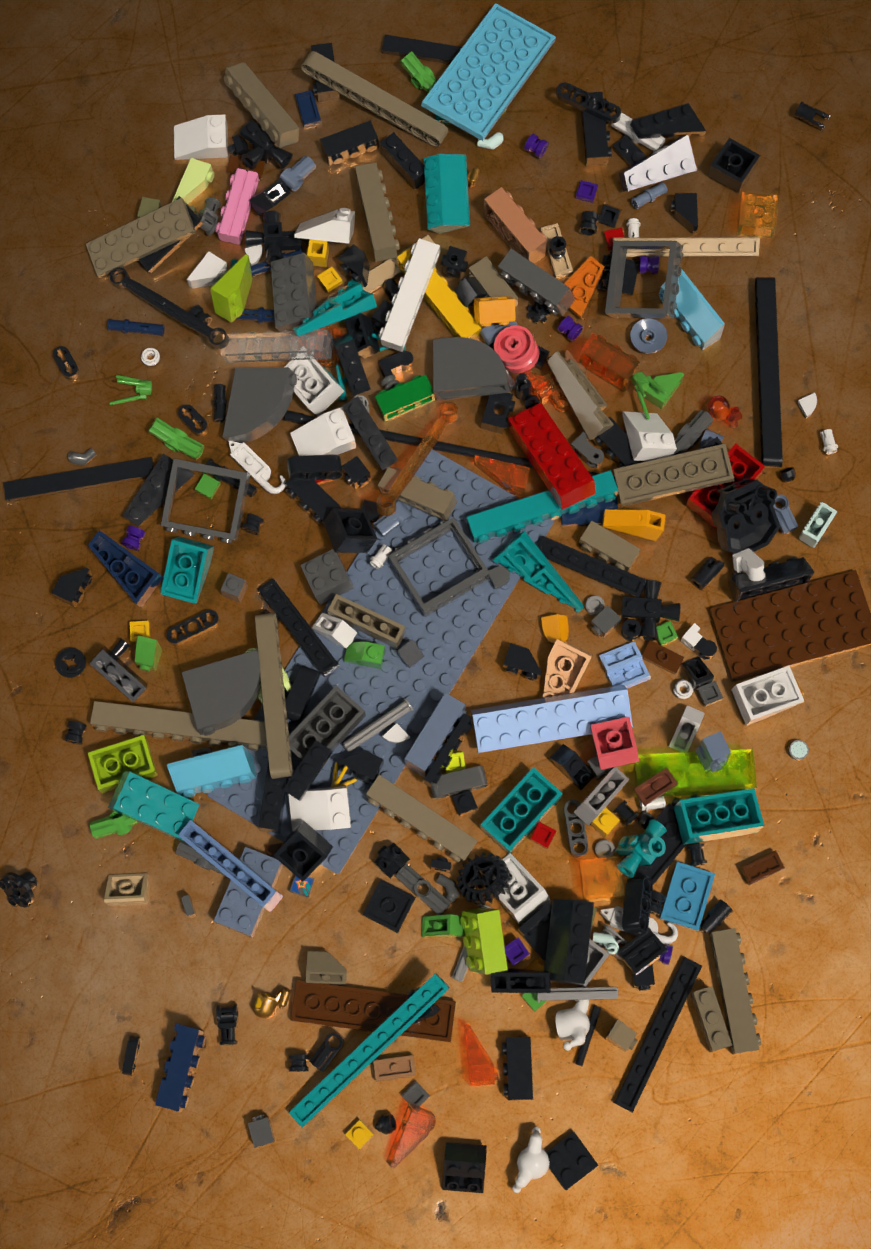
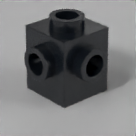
(454, 262)
(391, 859)

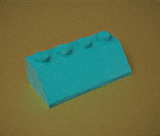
(446, 192)

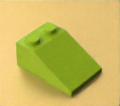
(232, 290)

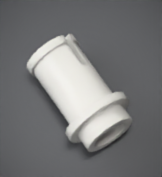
(633, 227)
(829, 442)
(380, 557)
(656, 804)

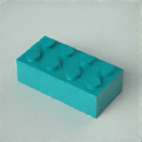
(152, 805)
(521, 810)
(718, 816)

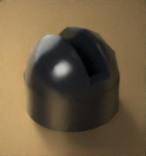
(529, 403)
(788, 474)
(644, 820)

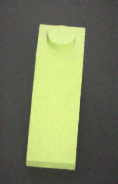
(194, 180)

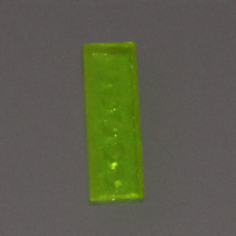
(691, 777)

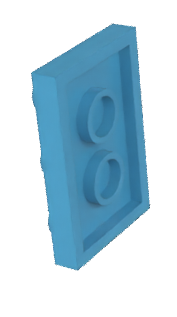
(687, 896)

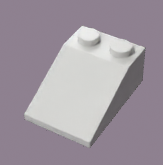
(201, 138)
(332, 227)
(314, 385)
(324, 435)
(648, 438)
(767, 695)
(322, 809)
(524, 893)

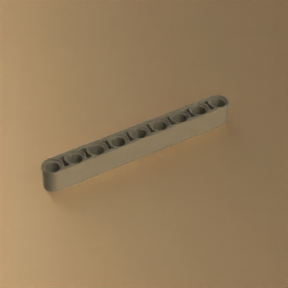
(374, 99)
(273, 696)

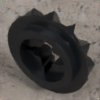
(69, 654)

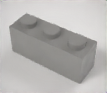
(601, 795)

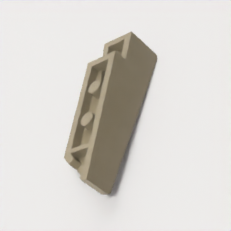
(581, 395)

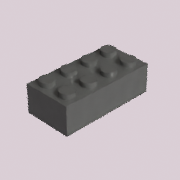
(536, 282)
(293, 291)
(327, 723)

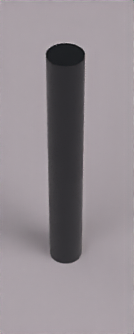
(584, 1047)

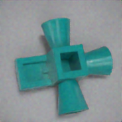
(641, 848)

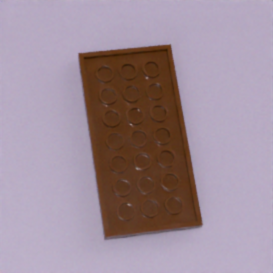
(793, 625)

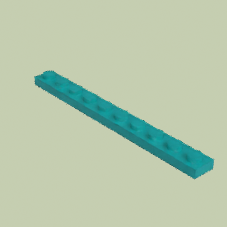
(369, 1050)

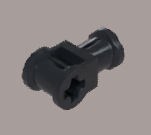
(227, 1023)

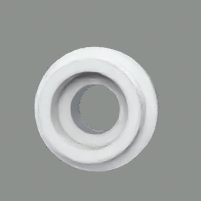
(150, 352)
(683, 683)

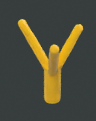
(335, 781)

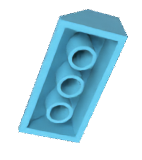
(695, 313)
(212, 771)

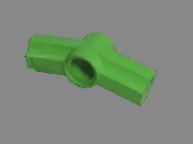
(421, 76)
(176, 439)
(112, 824)

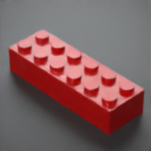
(552, 456)

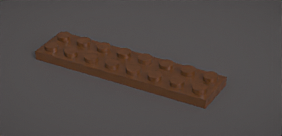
(364, 1010)

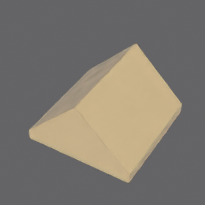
(127, 889)

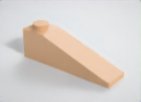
(565, 668)

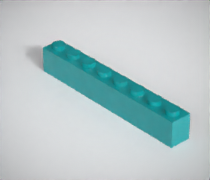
(534, 510)

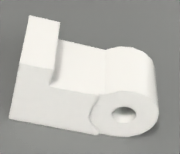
(750, 564)

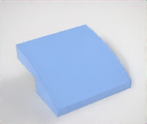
(625, 666)

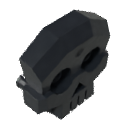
(740, 505)

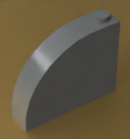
(467, 369)
(257, 402)
(223, 691)

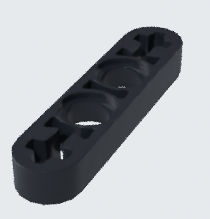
(590, 99)

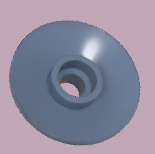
(652, 329)

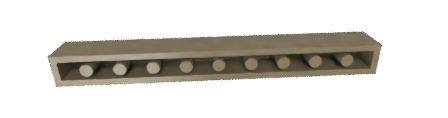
(174, 724)

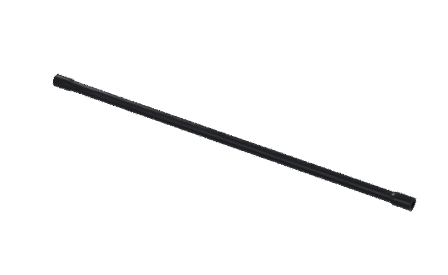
(300, 418)

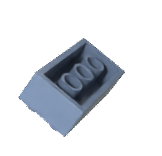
(435, 735)
(238, 909)

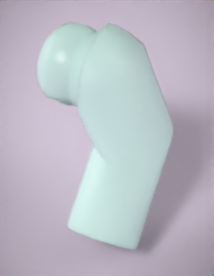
(492, 142)
(608, 941)

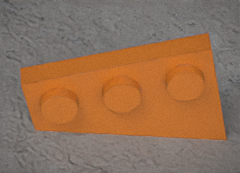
(583, 284)

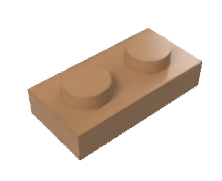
(394, 1068)

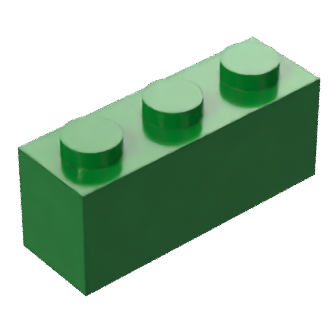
(404, 397)

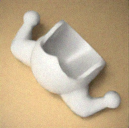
(573, 1024)
(531, 1161)

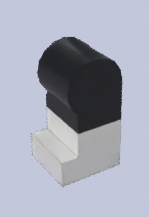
(698, 644)

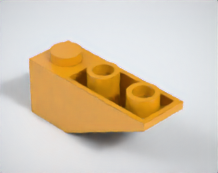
(639, 523)

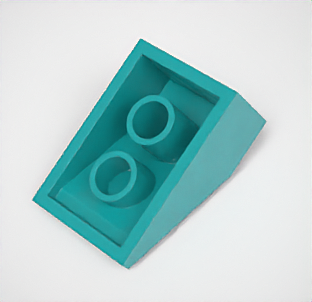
(186, 569)

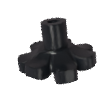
(538, 312)

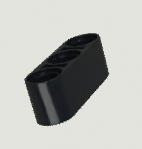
(314, 467)
(301, 693)
(637, 904)

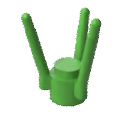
(641, 384)
(143, 387)

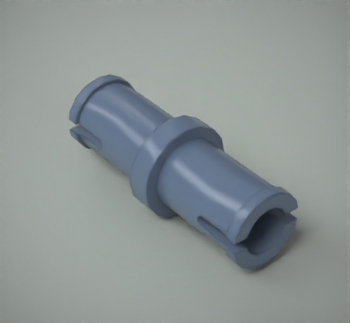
(649, 195)

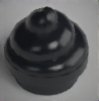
(386, 1124)

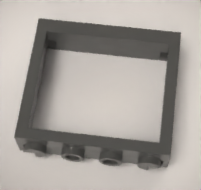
(617, 274)
(207, 533)
(454, 592)

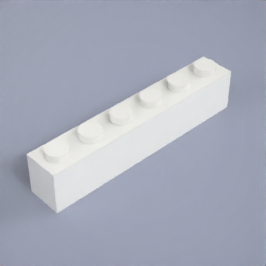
(410, 295)

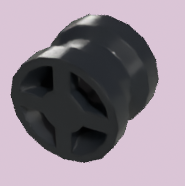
(253, 524)
(628, 633)
(298, 1063)

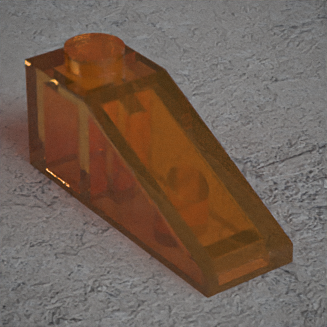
(507, 475)
(480, 1065)
(412, 1131)

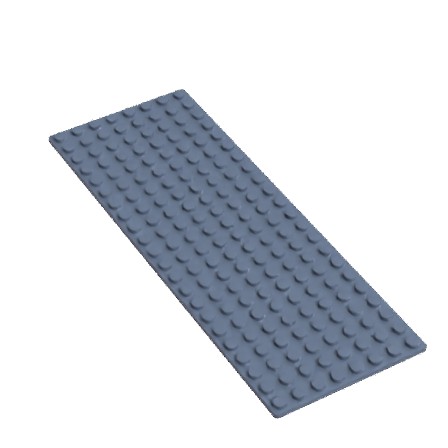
(444, 637)

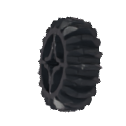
(474, 887)

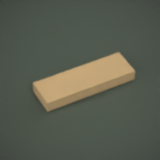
(562, 266)

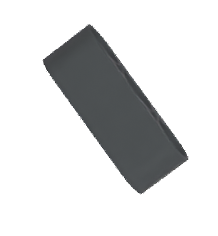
(459, 782)
(573, 839)

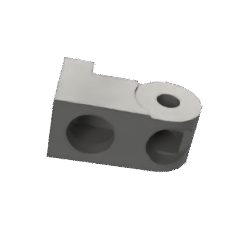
(585, 451)

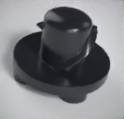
(19, 888)

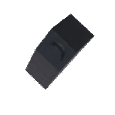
(520, 981)

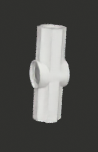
(623, 126)

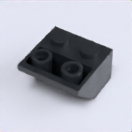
(464, 1167)

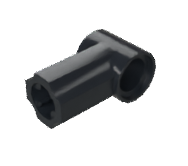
(326, 1053)

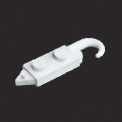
(255, 466)
(614, 917)

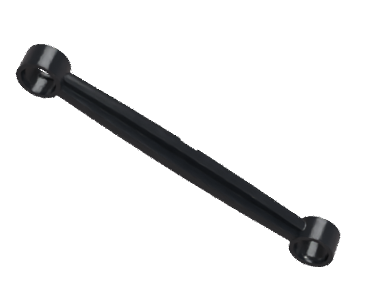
(169, 307)

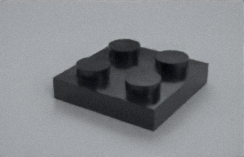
(389, 906)
(570, 1160)

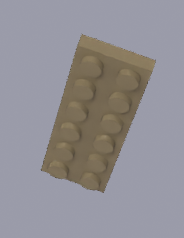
(140, 237)
(673, 475)

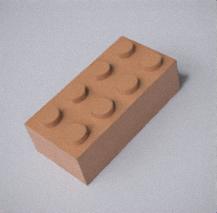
(514, 226)

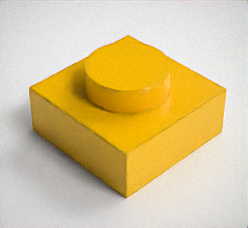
(330, 279)
(139, 628)
(359, 1134)

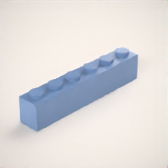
(230, 866)

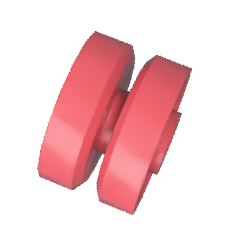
(516, 349)

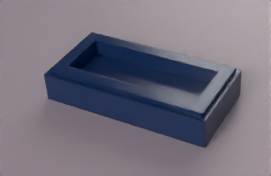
(308, 108)

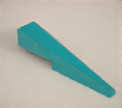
(342, 306)
(528, 561)

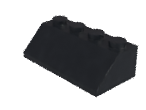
(777, 577)
(568, 940)

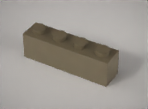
(421, 495)
(367, 621)

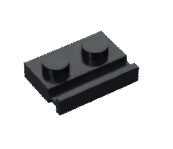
(642, 951)

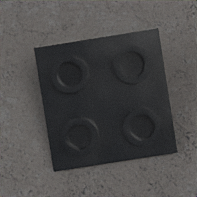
(630, 274)

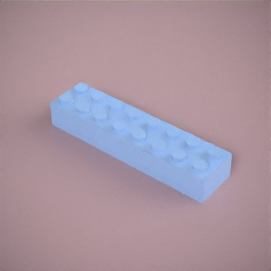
(548, 718)

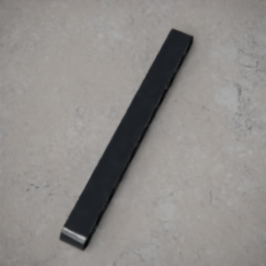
(768, 372)

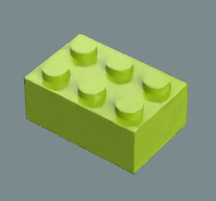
(114, 760)
(484, 940)

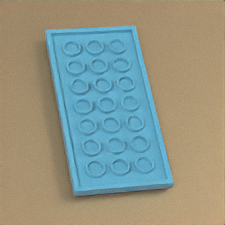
(488, 71)

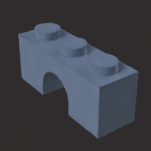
(713, 752)

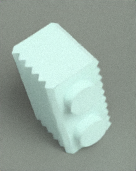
(817, 524)

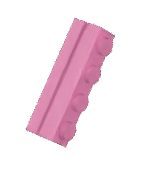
(238, 206)

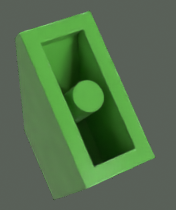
(669, 383)
(147, 653)
(365, 654)
(442, 926)

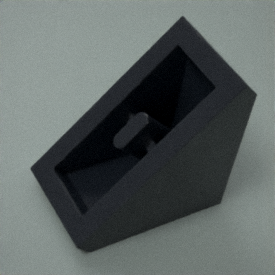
(697, 672)

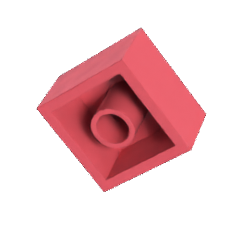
(615, 743)

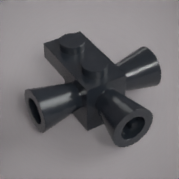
(263, 147)
(273, 237)
(649, 610)

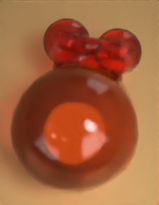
(720, 409)

